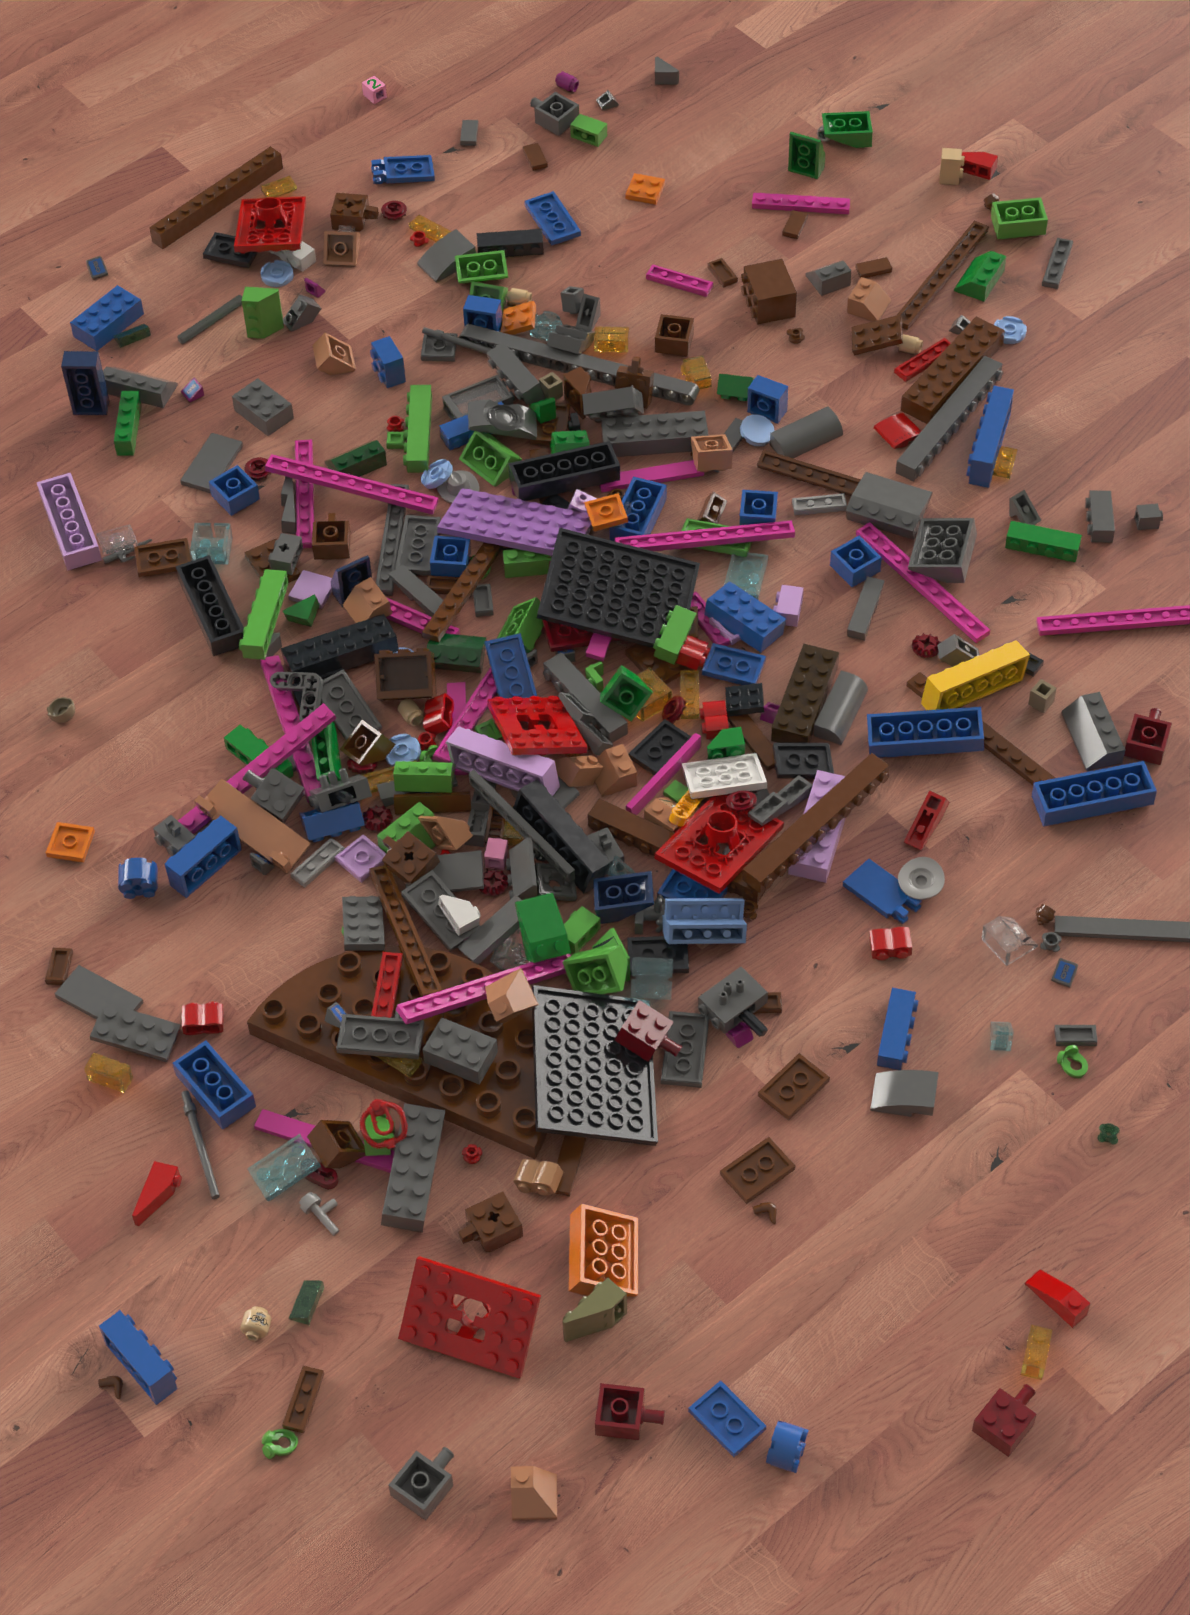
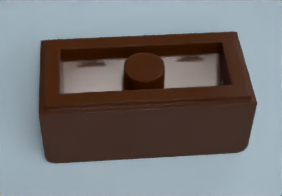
(712, 508)

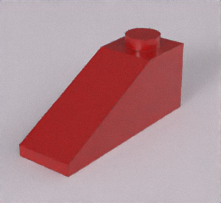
(980, 164)
(927, 820)
(157, 1190)
(1059, 1297)

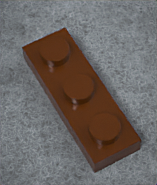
(303, 1399)

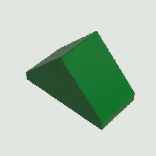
(544, 409)
(303, 611)

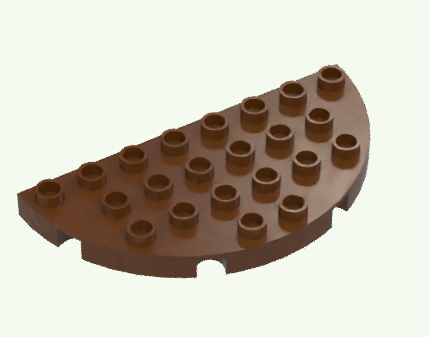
(496, 1109)

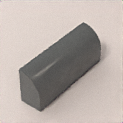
(806, 433)
(840, 708)

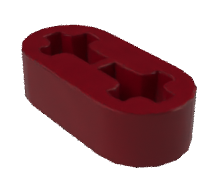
(319, 1175)

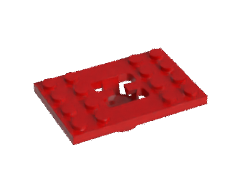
(269, 209)
(560, 738)
(703, 861)
(506, 1324)

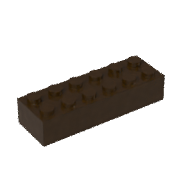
(805, 695)

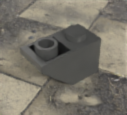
(301, 313)

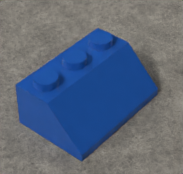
(332, 821)

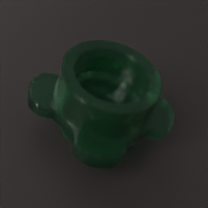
(1112, 1130)

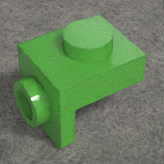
(593, 675)
(489, 729)

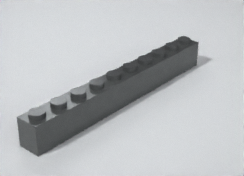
(949, 418)

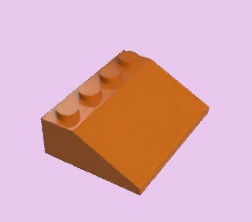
(602, 1248)

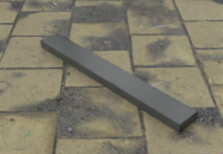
(390, 545)
(522, 826)
(1122, 928)

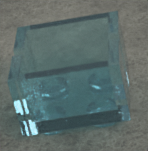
(204, 543)
(651, 978)

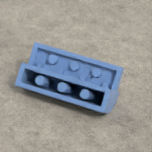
(704, 921)

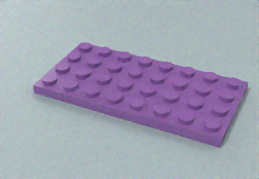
(510, 521)

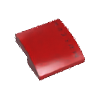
(897, 430)

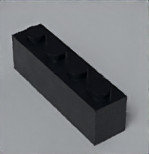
(512, 242)

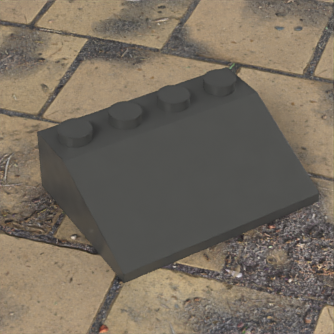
(888, 505)
(944, 548)

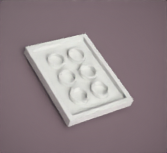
(724, 775)

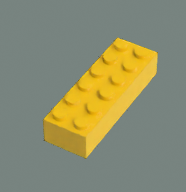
(976, 677)

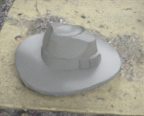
(457, 481)
(921, 878)

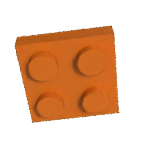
(645, 189)
(519, 318)
(606, 512)
(70, 842)

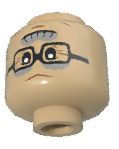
(255, 1323)

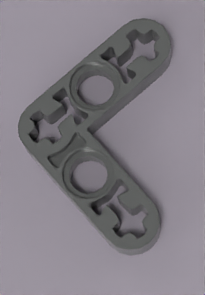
(305, 686)

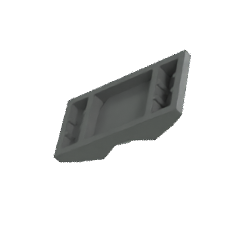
(502, 419)

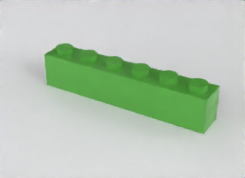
(419, 428)
(264, 614)

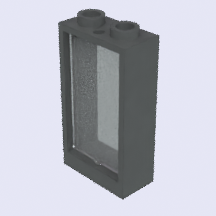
(493, 388)

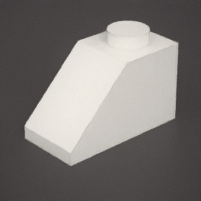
(459, 913)

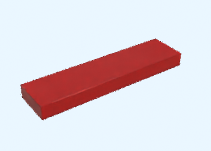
(921, 361)
(387, 984)

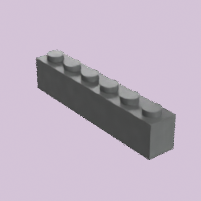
(571, 681)

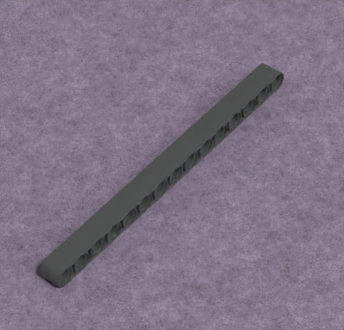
(566, 361)

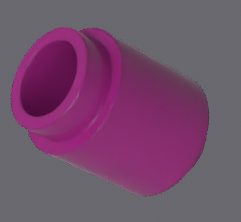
(567, 81)

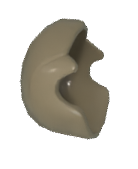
(61, 710)

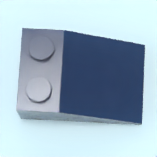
(348, 577)
(622, 896)

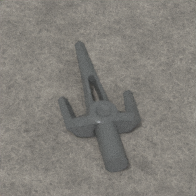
(121, 555)

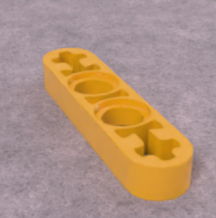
(684, 809)

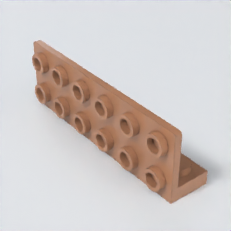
(254, 825)

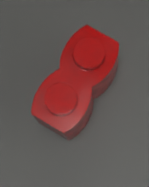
(693, 653)
(438, 714)
(714, 718)
(890, 943)
(202, 1018)

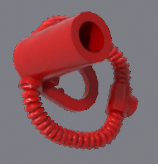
(381, 1108)

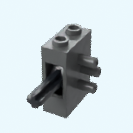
(338, 792)
(734, 1001)

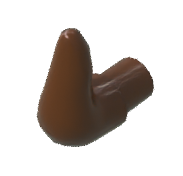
(766, 1207)
(115, 1381)

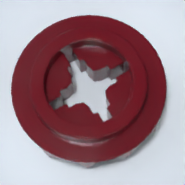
(389, 208)
(259, 463)
(930, 651)
(671, 713)
(355, 767)
(748, 798)
(374, 824)
(499, 885)

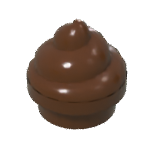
(989, 200)
(1044, 914)

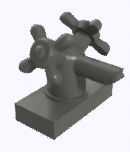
(652, 913)

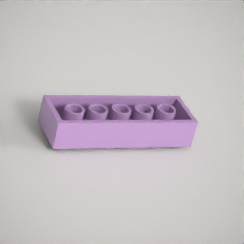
(69, 521)
(496, 763)
(818, 861)

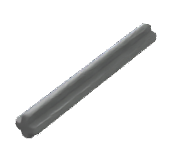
(210, 319)

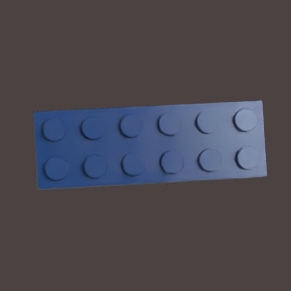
(990, 436)
(925, 732)
(1093, 793)

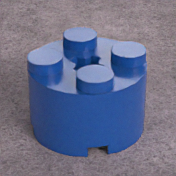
(137, 878)
(787, 1446)

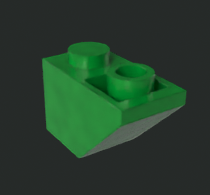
(727, 744)

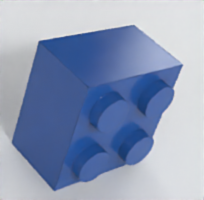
(483, 312)
(387, 362)
(767, 398)
(234, 490)
(758, 507)
(450, 556)
(855, 561)

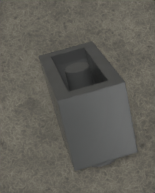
(956, 650)

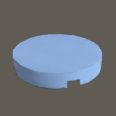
(277, 273)
(1014, 329)
(756, 430)
(437, 474)
(406, 749)

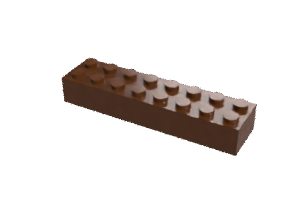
(951, 369)

